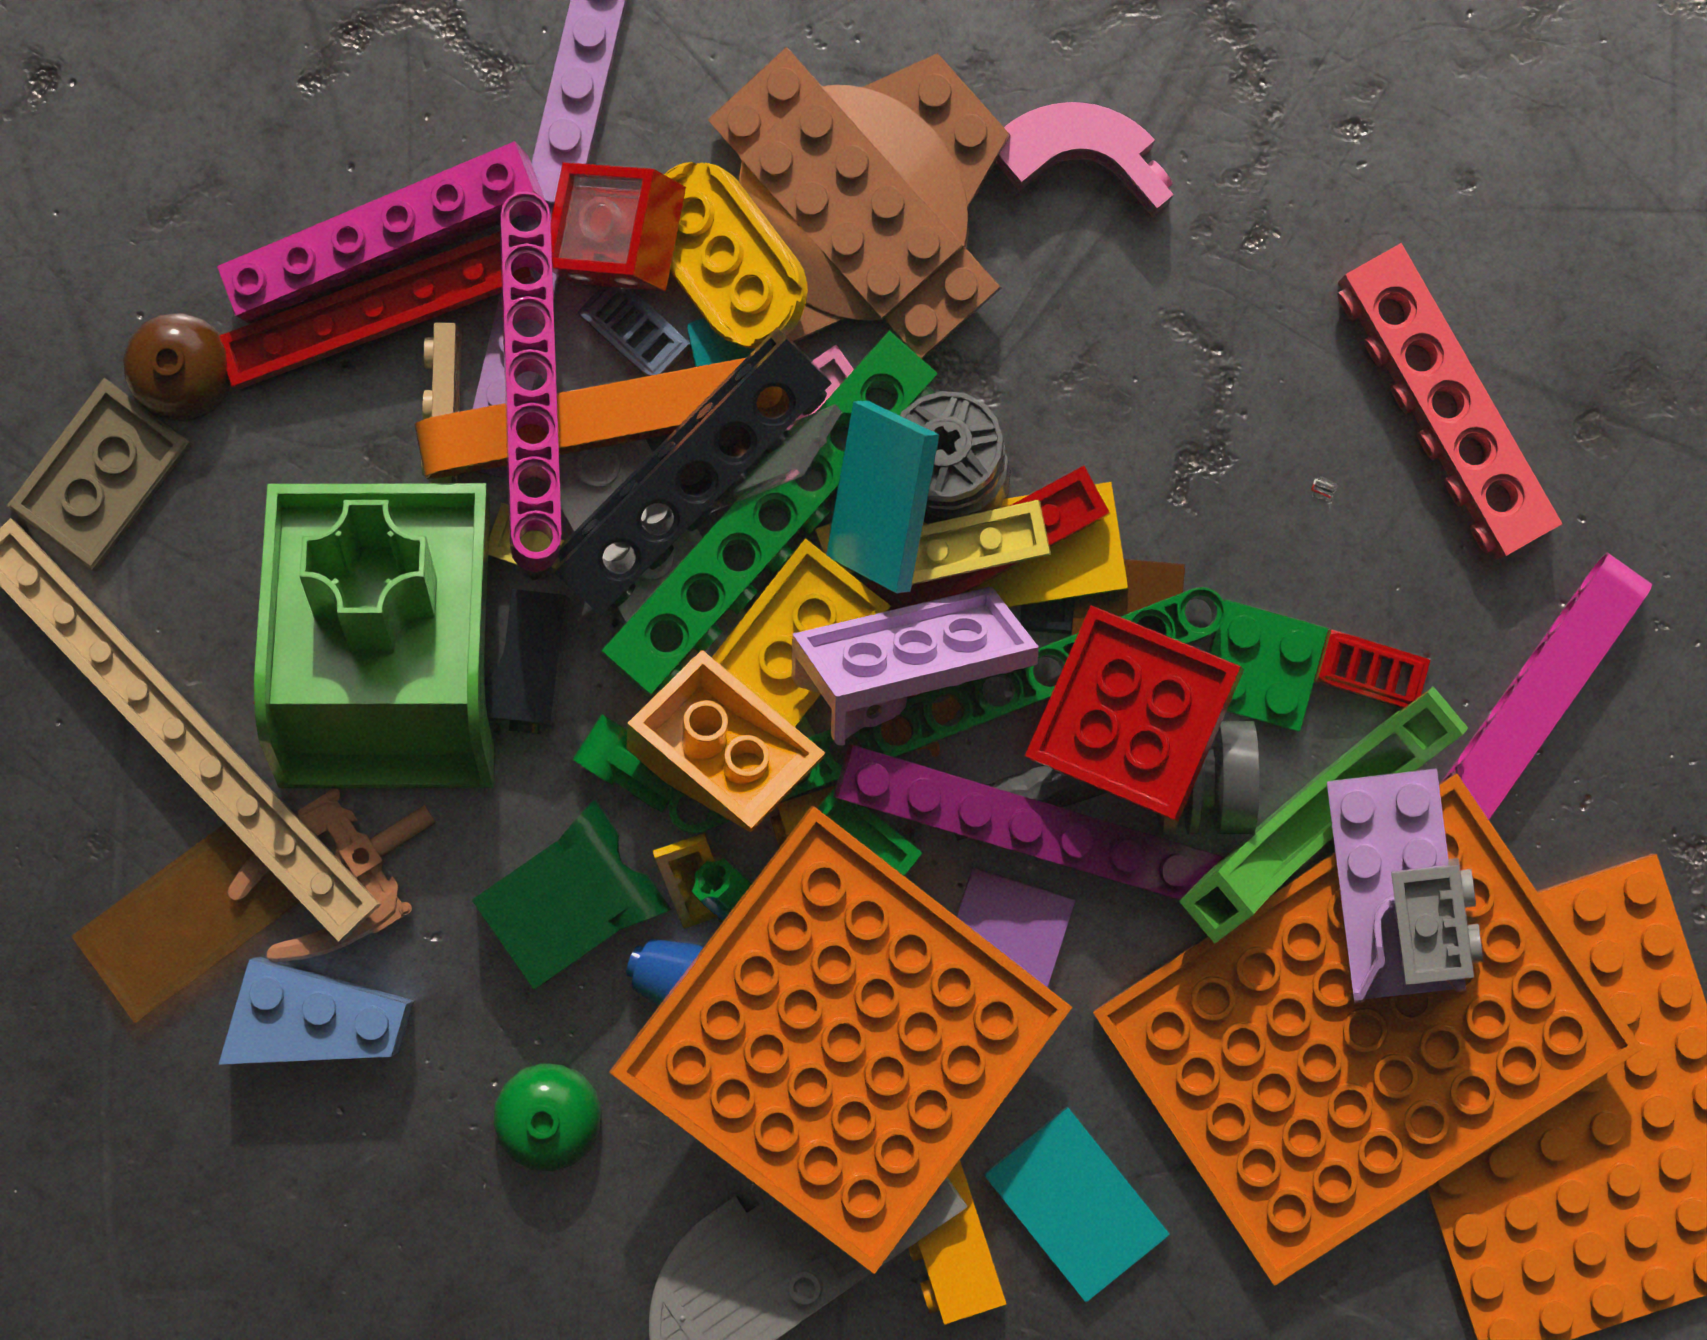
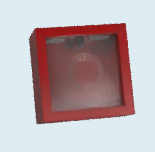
(615, 226)

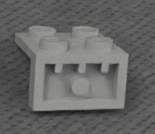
(1434, 923)

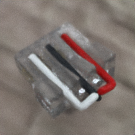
(1324, 489)

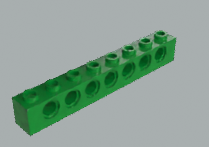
(631, 652)

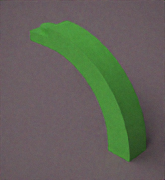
(1304, 824)

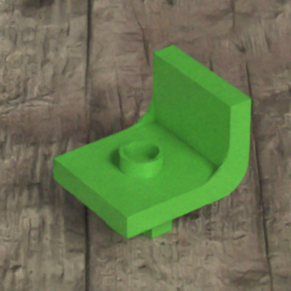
(374, 636)

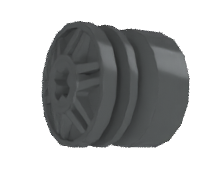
(978, 470)
(1225, 784)

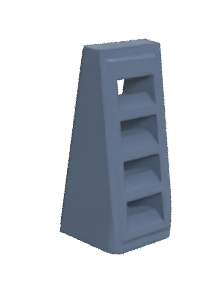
(665, 359)

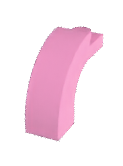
(1087, 133)

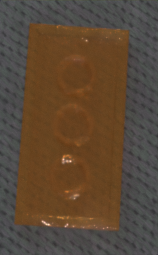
(180, 923)

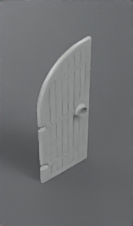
(763, 1270)

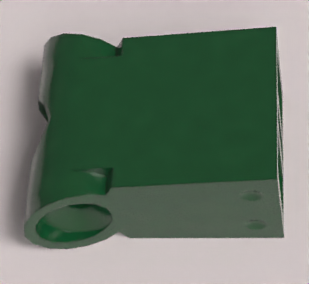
(568, 899)

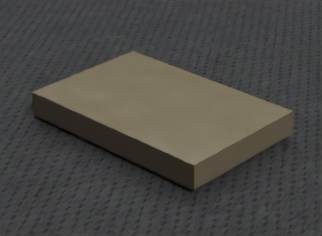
(99, 474)

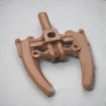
(359, 855)

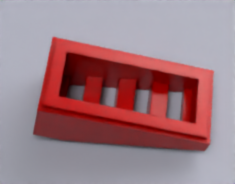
(1330, 657)

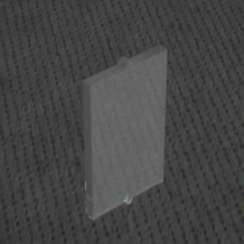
(788, 460)

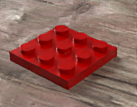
(1134, 713)

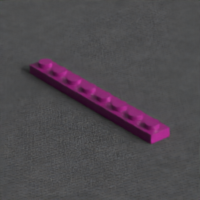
(1020, 823)

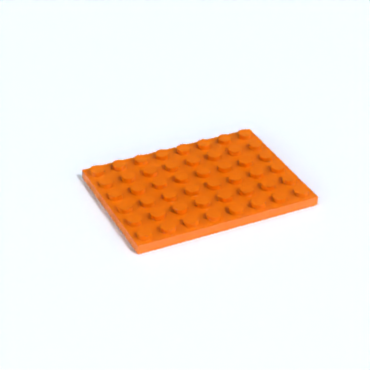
(1342, 1110)
(1606, 1193)

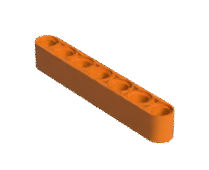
(586, 419)

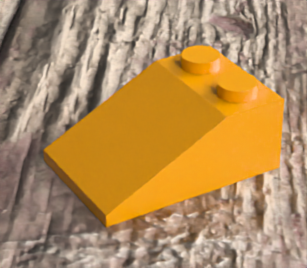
(721, 743)

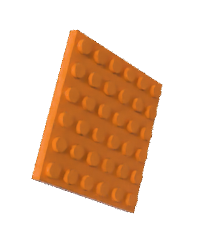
(841, 1039)

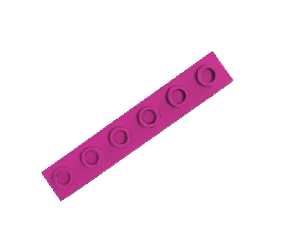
(377, 235)

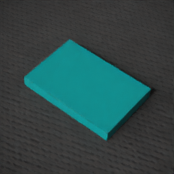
(882, 495)
(1076, 1204)

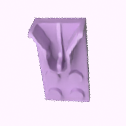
(907, 654)
(1380, 829)

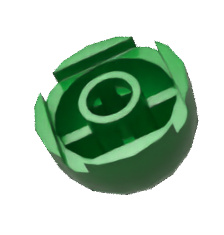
(547, 1117)

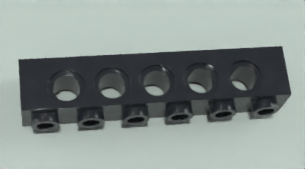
(693, 442)

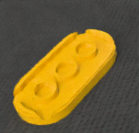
(734, 259)

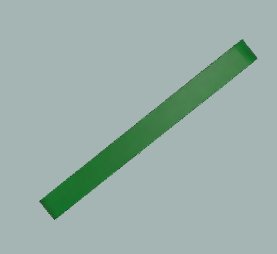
(975, 709)

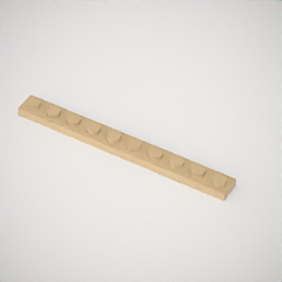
(181, 735)

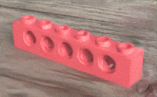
(1450, 371)

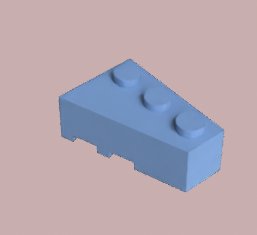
(310, 1016)

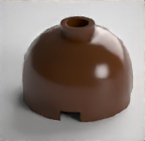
(177, 367)

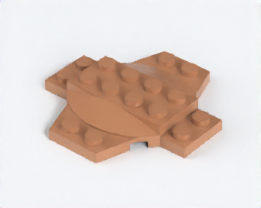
(870, 191)

